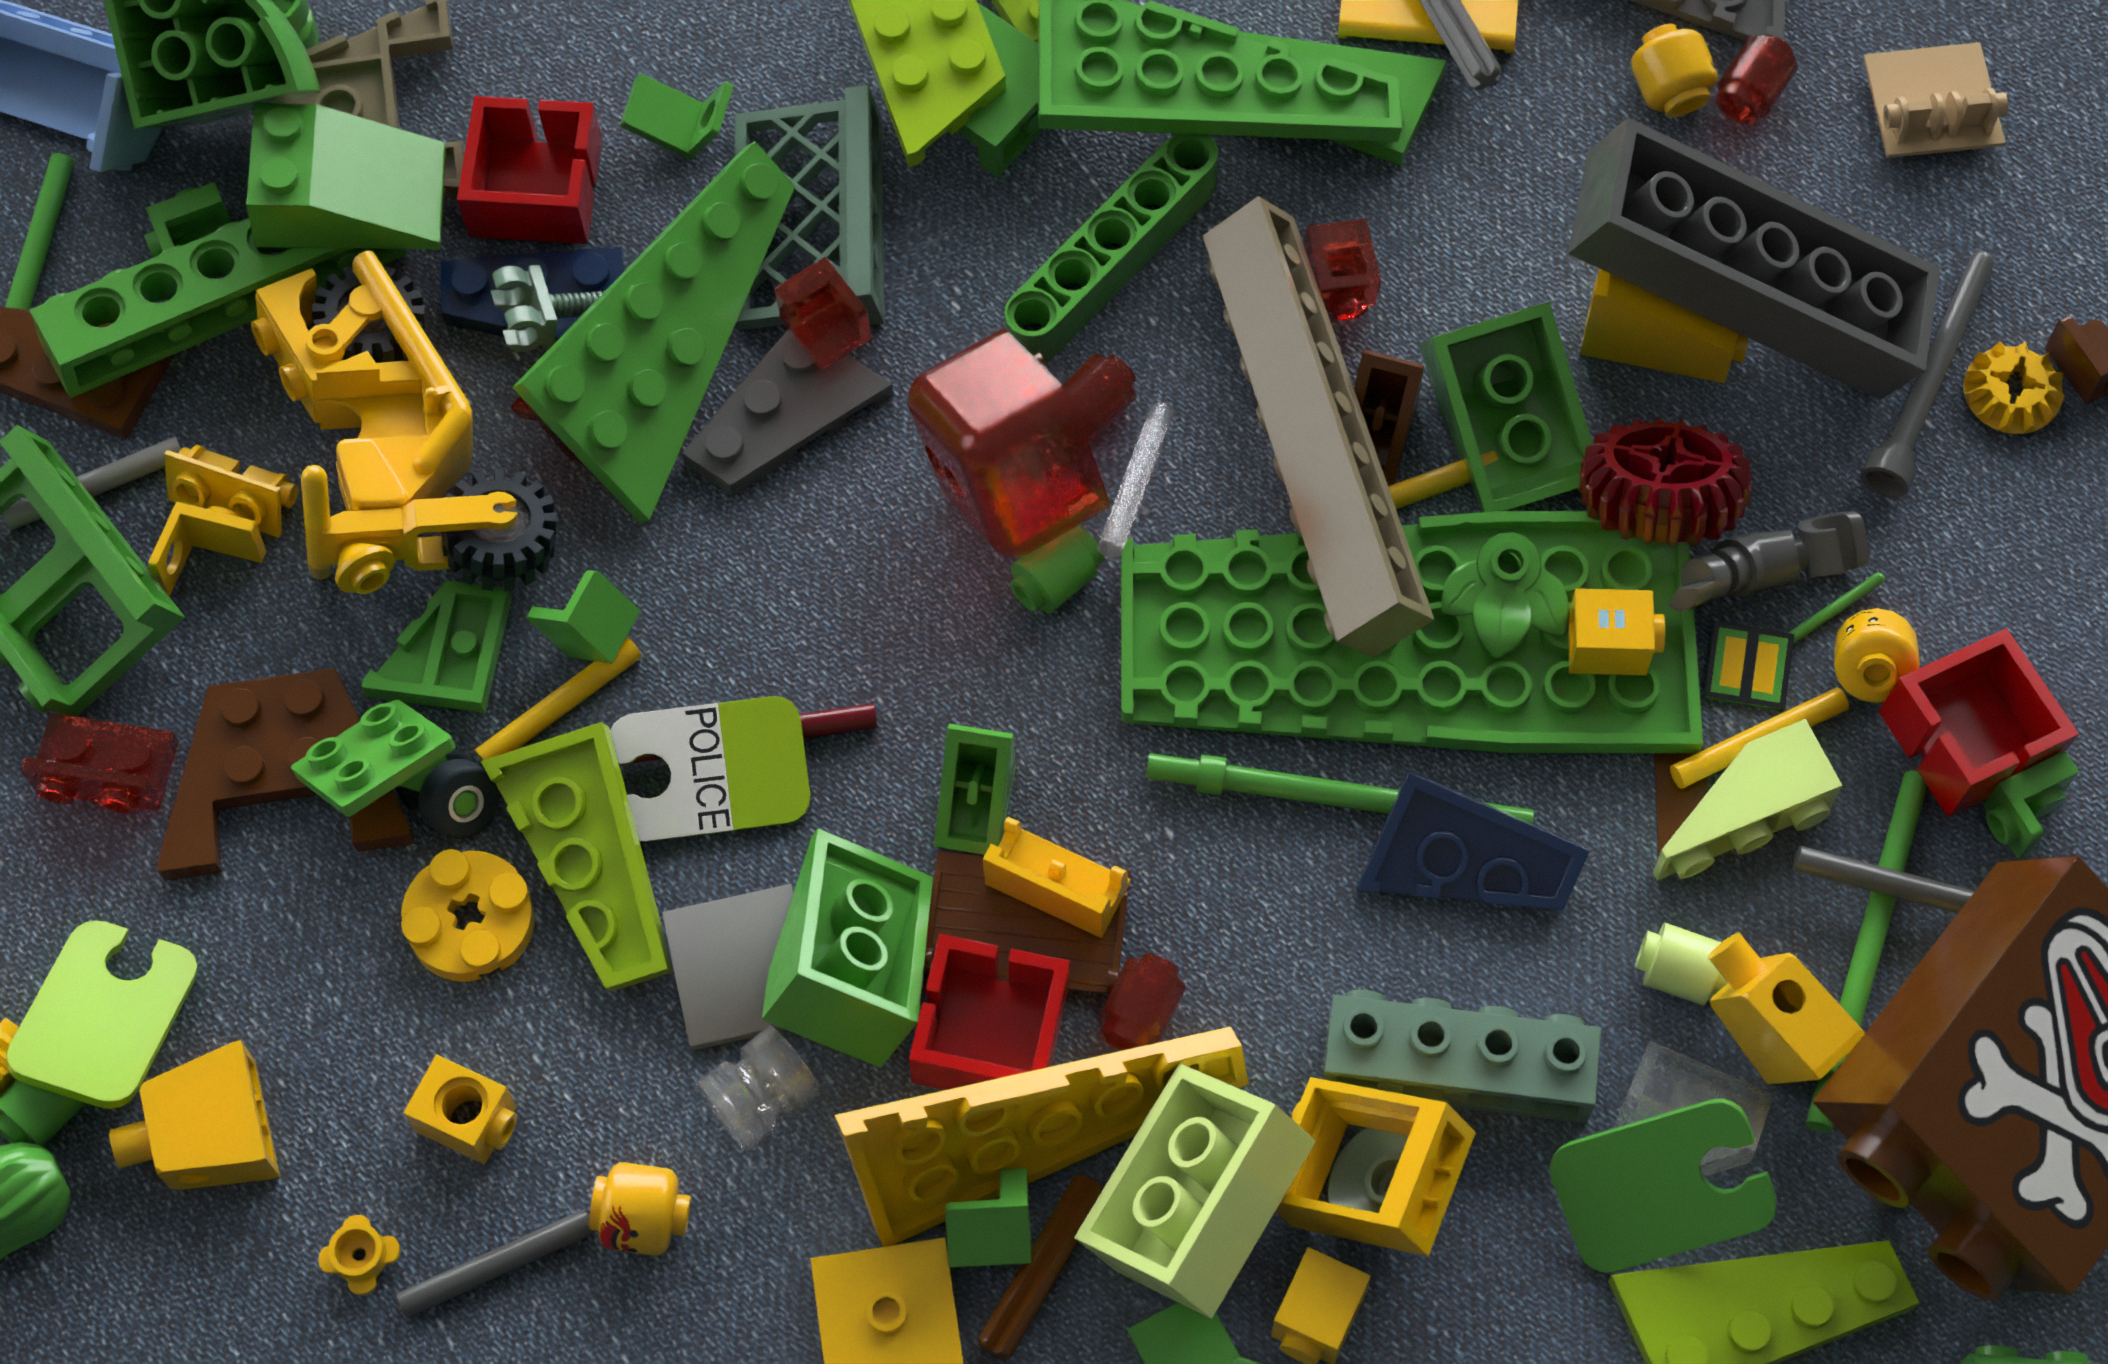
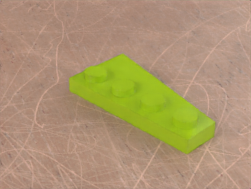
(583, 833)
(1761, 1304)

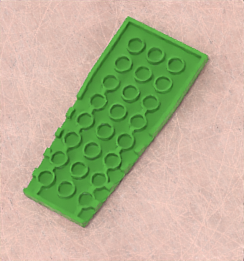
(1241, 644)

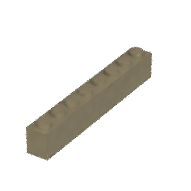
(1316, 430)

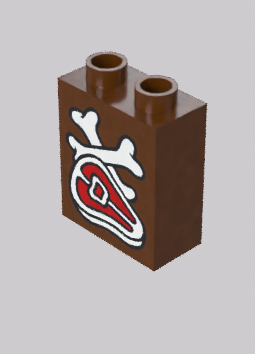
(1992, 1085)

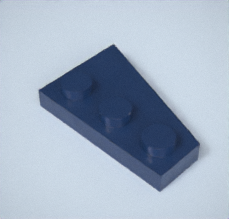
(468, 282)
(1467, 850)

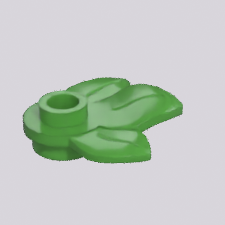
(1504, 602)

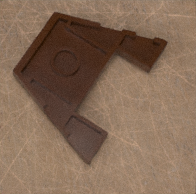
(245, 756)

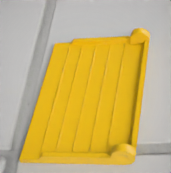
(1410, 22)

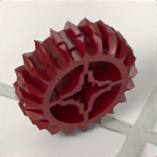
(1665, 482)

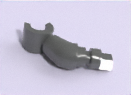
(1772, 558)

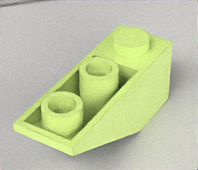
(1766, 788)

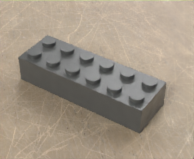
(1754, 259)

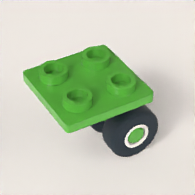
(407, 753)

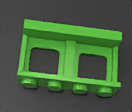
(84, 554)

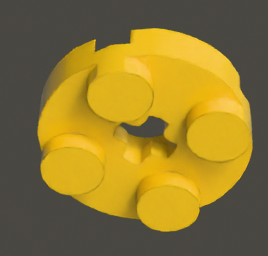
(453, 882)

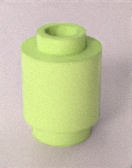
(1679, 964)

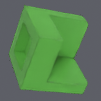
(592, 622)
(991, 1229)

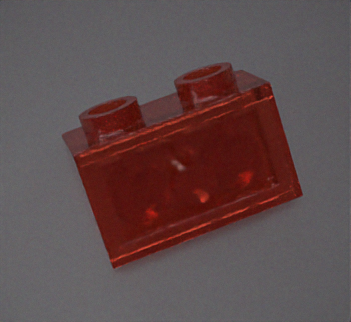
(101, 762)

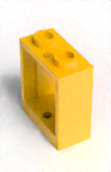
(1420, 1184)

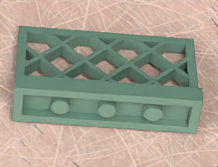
(857, 195)

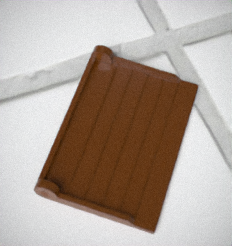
(976, 912)

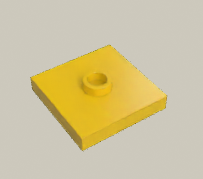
(887, 1305)

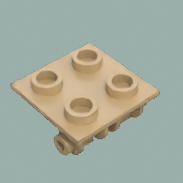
(1935, 100)

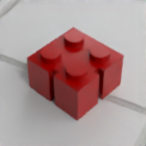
(526, 186)
(1976, 720)
(986, 1023)

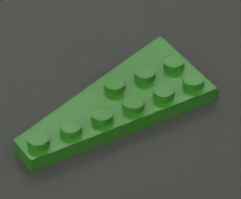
(1186, 74)
(646, 350)

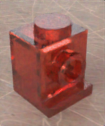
(1344, 266)

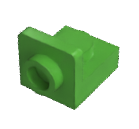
(2026, 796)

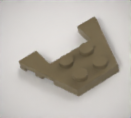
(360, 77)

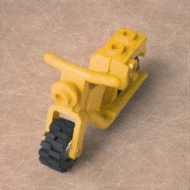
(380, 372)

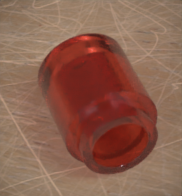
(1756, 79)
(1101, 392)
(1141, 1002)

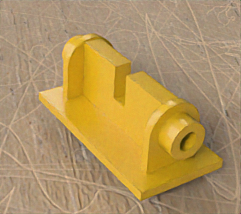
(212, 480)

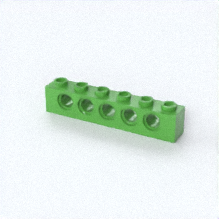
(197, 306)

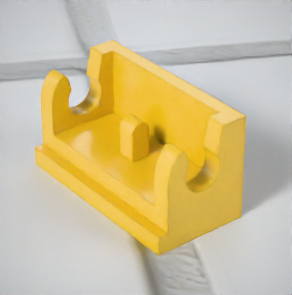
(1054, 879)

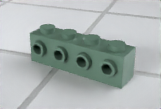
(1465, 1057)

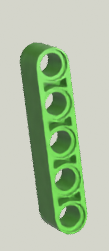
(1119, 222)

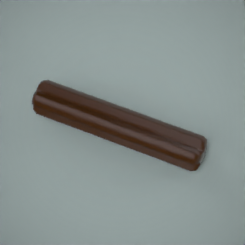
(1037, 1278)

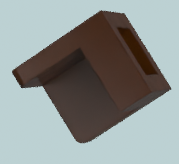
(2082, 356)

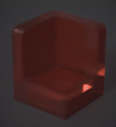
(823, 313)

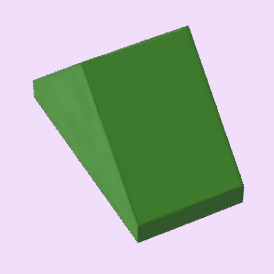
(974, 788)

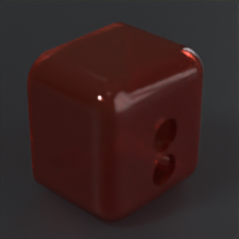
(1007, 445)

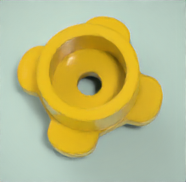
(357, 1235)

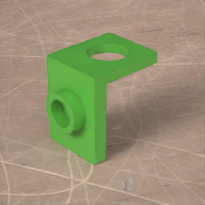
(674, 118)

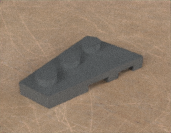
(779, 411)

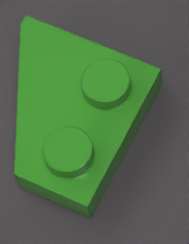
(447, 652)

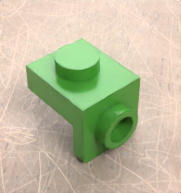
(185, 218)

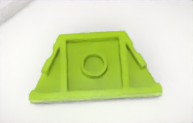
(929, 65)

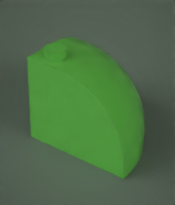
(206, 59)

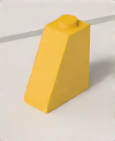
(1653, 333)

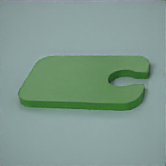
(1643, 1189)

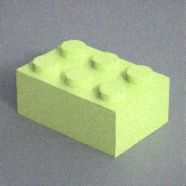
(1195, 1189)

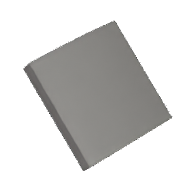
(723, 963)

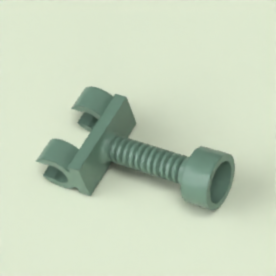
(542, 310)

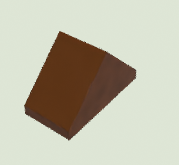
(1388, 400)

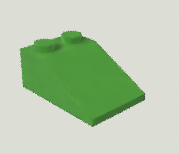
(342, 181)
(1511, 393)
(851, 951)

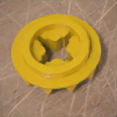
(1990, 397)

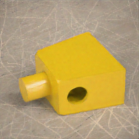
(1780, 1014)
(202, 1123)

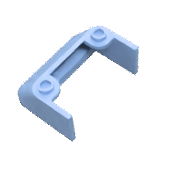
(71, 83)

